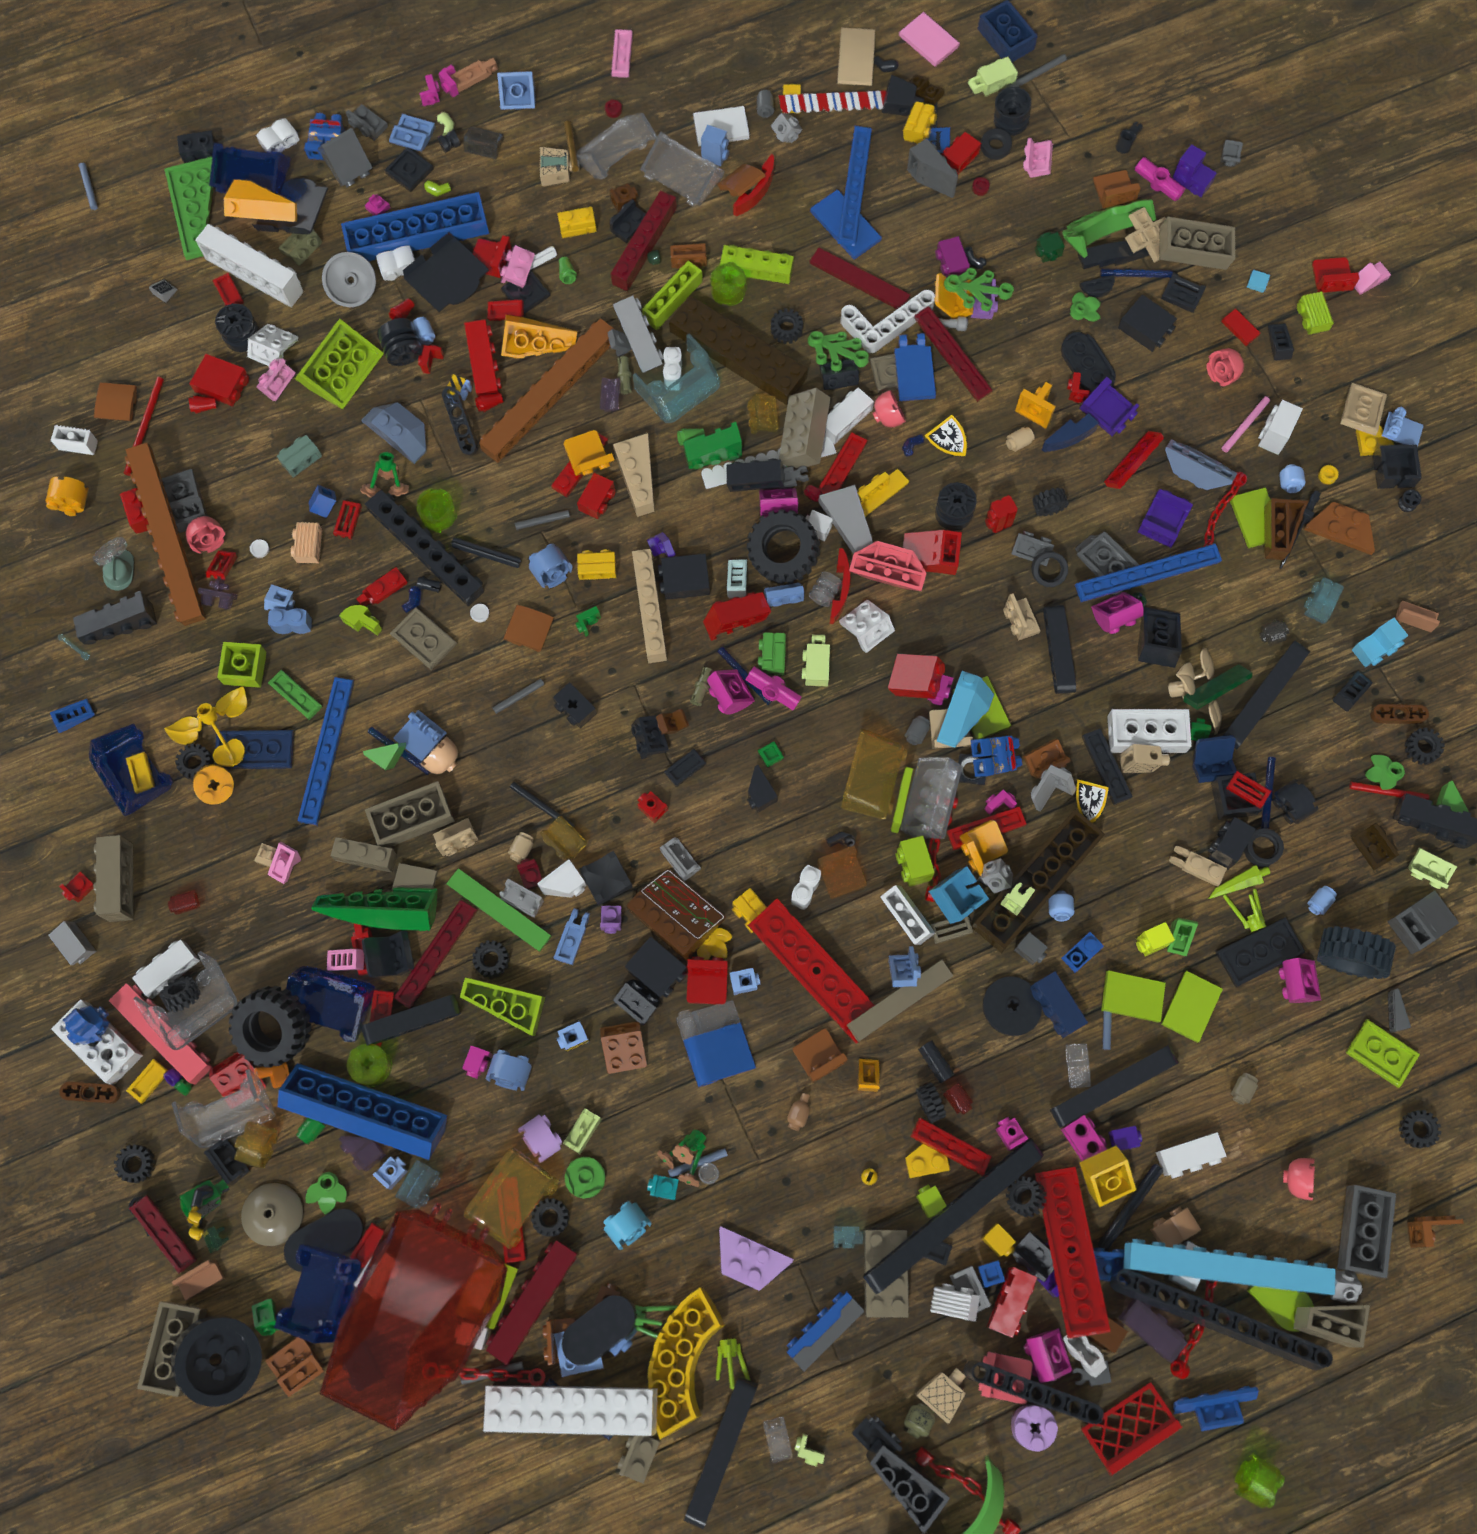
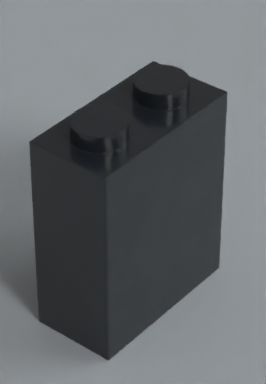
(1148, 323)
(684, 576)
(656, 968)

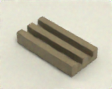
(939, 940)

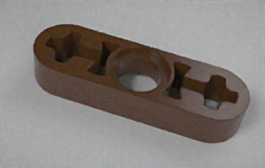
(1407, 710)
(77, 1086)

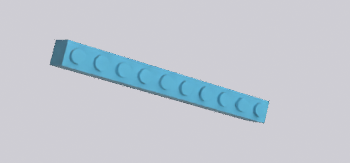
(1228, 1268)

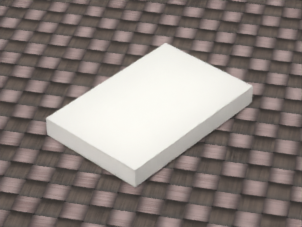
(730, 119)

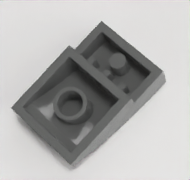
(184, 498)

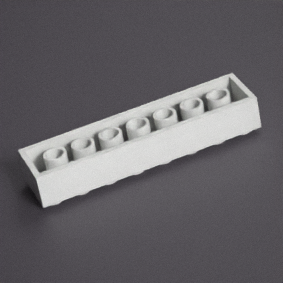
(570, 1410)

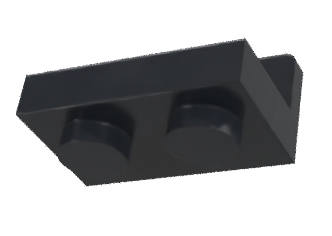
(1034, 1255)

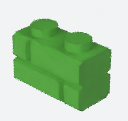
(772, 653)

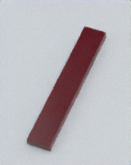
(859, 278)
(953, 354)
(435, 954)

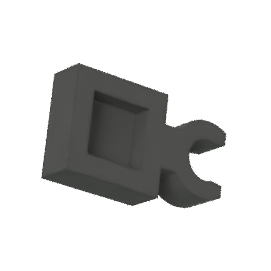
(791, 476)
(1102, 1378)

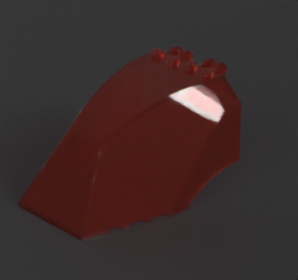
(413, 1317)

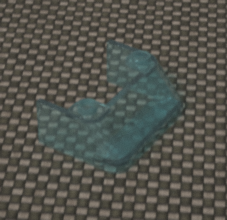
(686, 392)

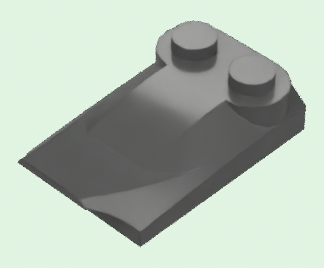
(1104, 555)

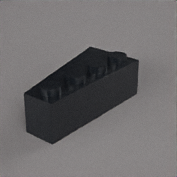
(115, 619)
(1437, 820)
(913, 1489)

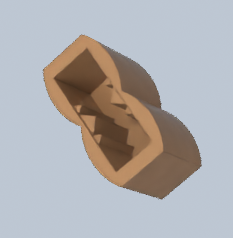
(1175, 1228)

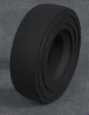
(996, 154)

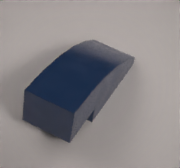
(1071, 434)

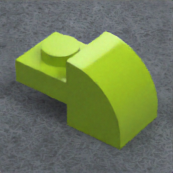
(360, 616)

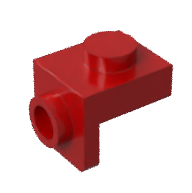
(426, 359)
(1075, 393)

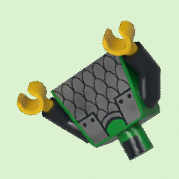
(200, 1202)

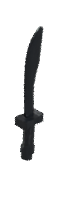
(1307, 515)

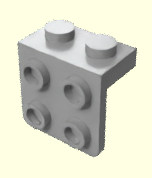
(1050, 780)

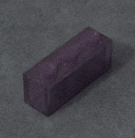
(1153, 1330)

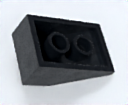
(1160, 637)

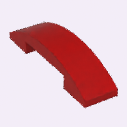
(747, 202)
(842, 567)

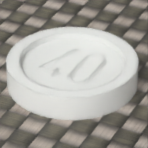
(259, 548)
(479, 613)

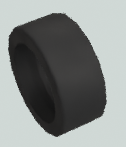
(1054, 582)
(1277, 842)

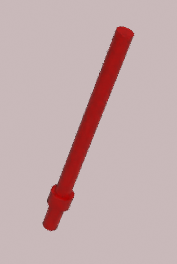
(146, 418)

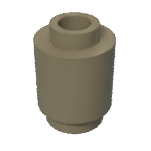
(1244, 1088)

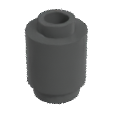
(765, 103)
(917, 730)

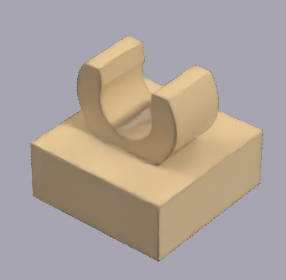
(265, 855)

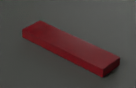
(163, 1233)

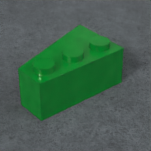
(714, 448)

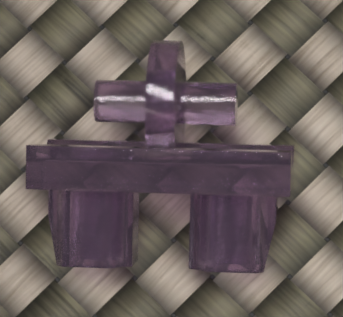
(610, 394)
(209, 595)

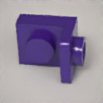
(661, 544)

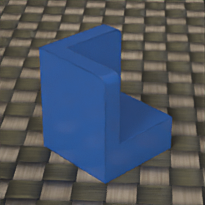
(322, 501)
(991, 1274)

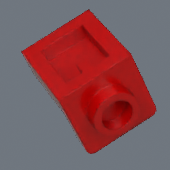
(77, 887)

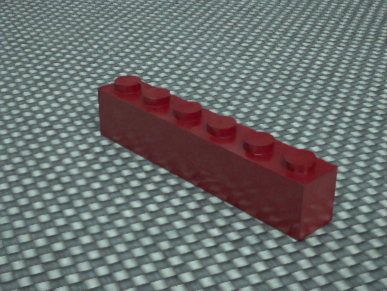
(643, 241)
(532, 1302)

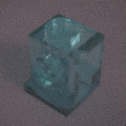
(847, 1236)

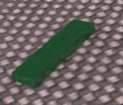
(1218, 686)

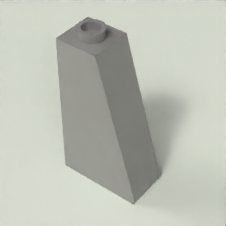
(847, 517)

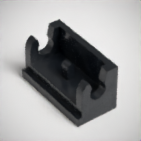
(223, 1159)

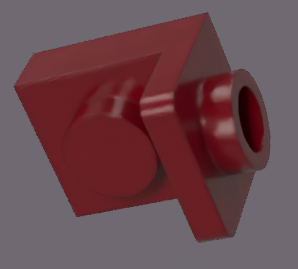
(529, 873)

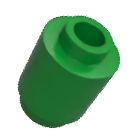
(310, 1130)

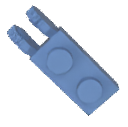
(571, 938)

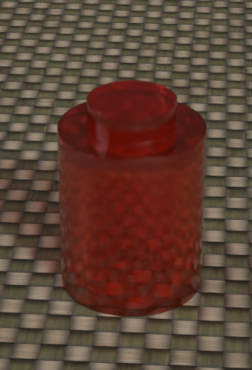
(184, 902)
(958, 1099)

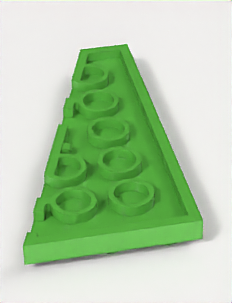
(190, 201)

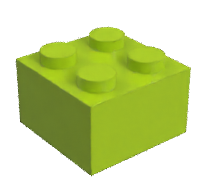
(242, 664)
(915, 861)

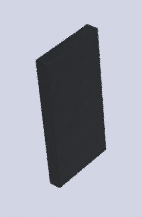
(1260, 952)

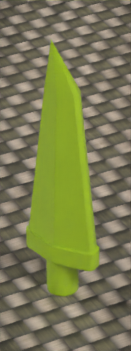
(1246, 879)

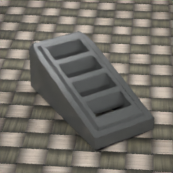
(1397, 1013)

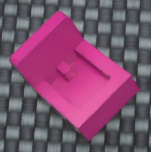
(447, 82)
(430, 96)
(995, 801)

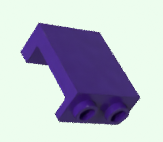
(1109, 408)
(1165, 517)

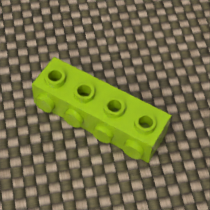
(760, 264)
(672, 295)

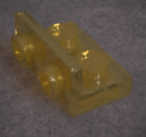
(763, 413)
(563, 839)

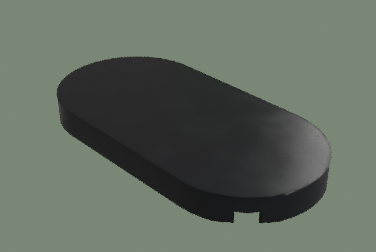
(1087, 358)
(334, 1232)
(599, 1330)

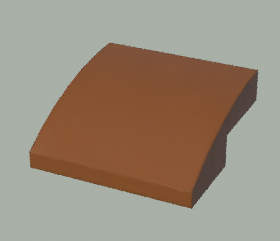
(741, 180)
(115, 401)
(528, 628)
(294, 1365)

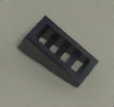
(1280, 352)
(1344, 699)

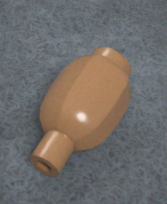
(799, 1113)

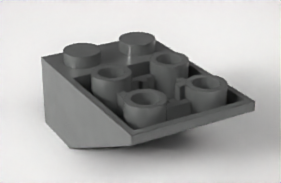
(931, 168)
(1423, 922)

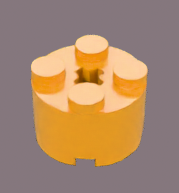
(66, 495)
(208, 794)

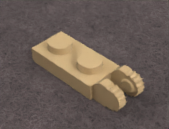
(1199, 866)

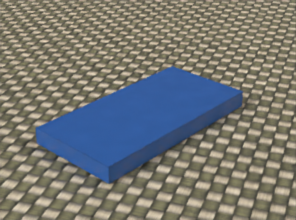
(829, 214)

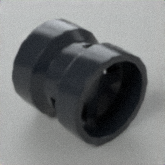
(449, 141)

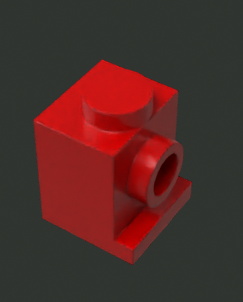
(655, 812)

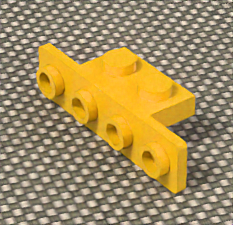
(880, 490)

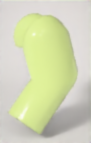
(445, 119)

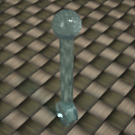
(61, 637)

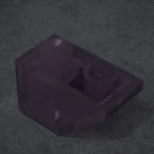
(363, 1150)

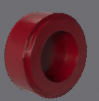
(613, 108)
(980, 186)
(812, 493)

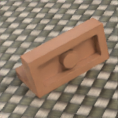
(1417, 616)
(199, 1279)

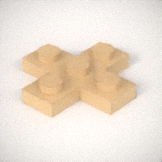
(1146, 233)

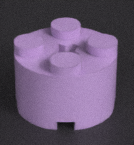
(540, 1138)
(1045, 1423)

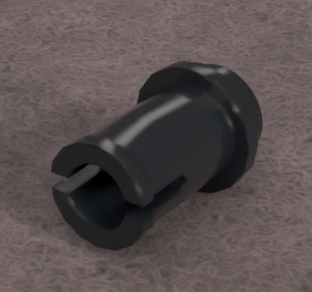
(428, 584)

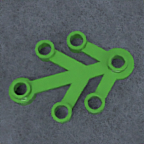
(956, 284)
(818, 340)

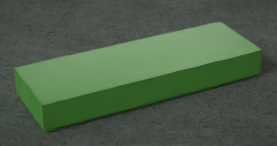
(295, 694)

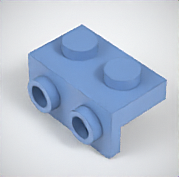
(784, 594)
(904, 969)

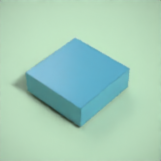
(1258, 281)

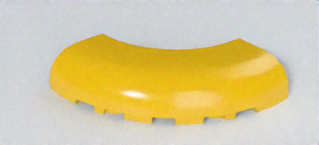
(676, 1359)

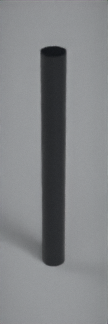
(537, 802)

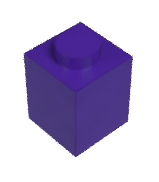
(1125, 1138)

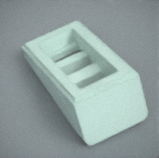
(737, 589)

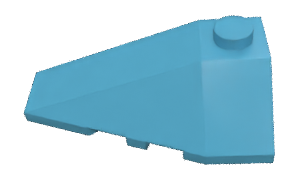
(967, 706)

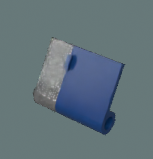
(715, 1043)

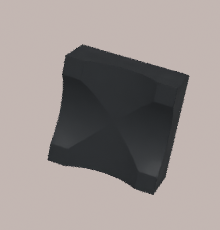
(605, 878)

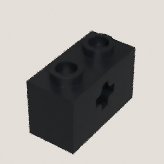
(571, 696)

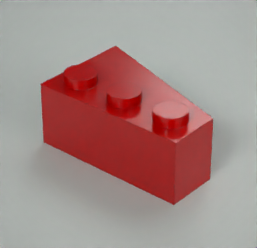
(736, 613)

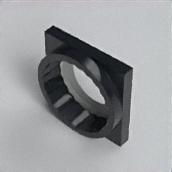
(964, 759)

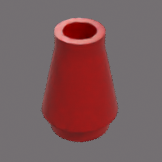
(401, 310)
(487, 401)
(200, 404)

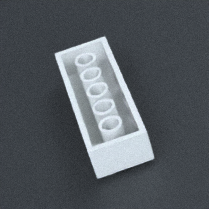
(249, 265)

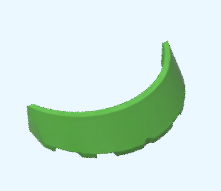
(1099, 224)
(993, 1505)

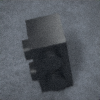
(196, 146)

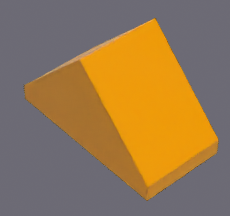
(868, 1075)

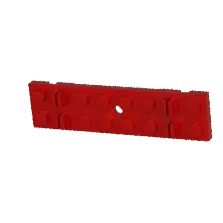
(802, 953)
(1077, 1271)

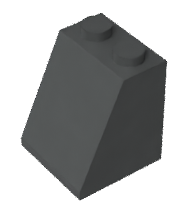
(345, 158)

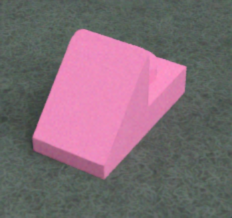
(1371, 276)
(283, 862)

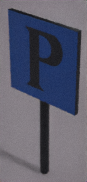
(939, 136)

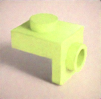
(811, 1456)

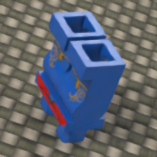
(322, 132)
(1001, 752)

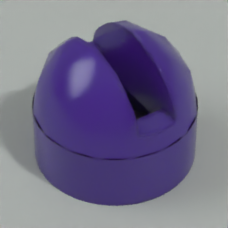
(172, 1076)

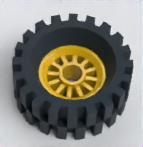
(1356, 952)

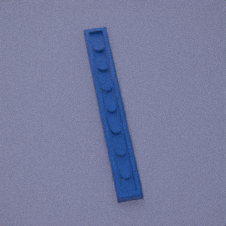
(854, 186)
(1148, 572)
(326, 751)

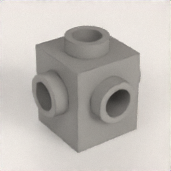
(786, 128)
(997, 875)
(1346, 1287)

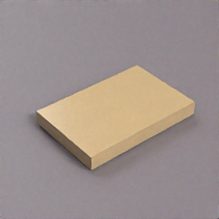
(1363, 409)

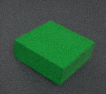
(770, 754)

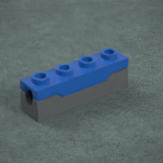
(824, 1331)

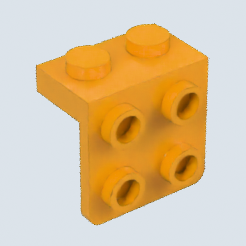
(949, 301)
(587, 453)
(983, 845)

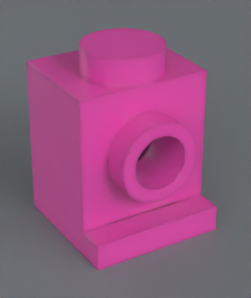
(944, 691)
(476, 1062)
(1008, 1140)

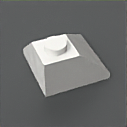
(563, 882)

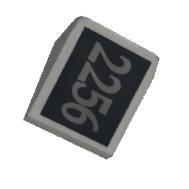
(163, 290)

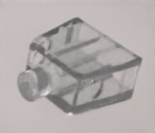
(777, 1439)

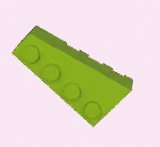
(508, 1004)

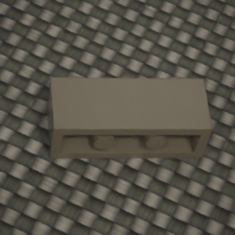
(363, 854)

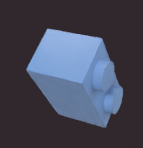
(714, 145)

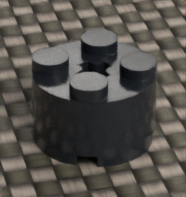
(1295, 802)

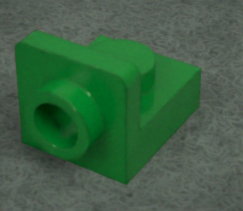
(587, 617)
(265, 1317)

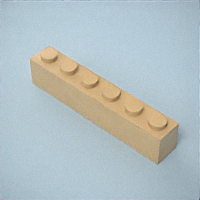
(649, 606)

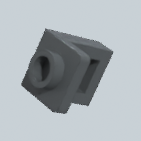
(1231, 153)
(619, 342)

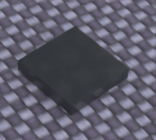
(409, 169)
(531, 294)

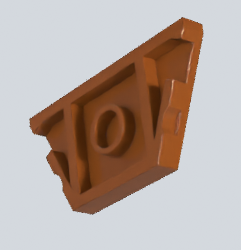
(1344, 526)

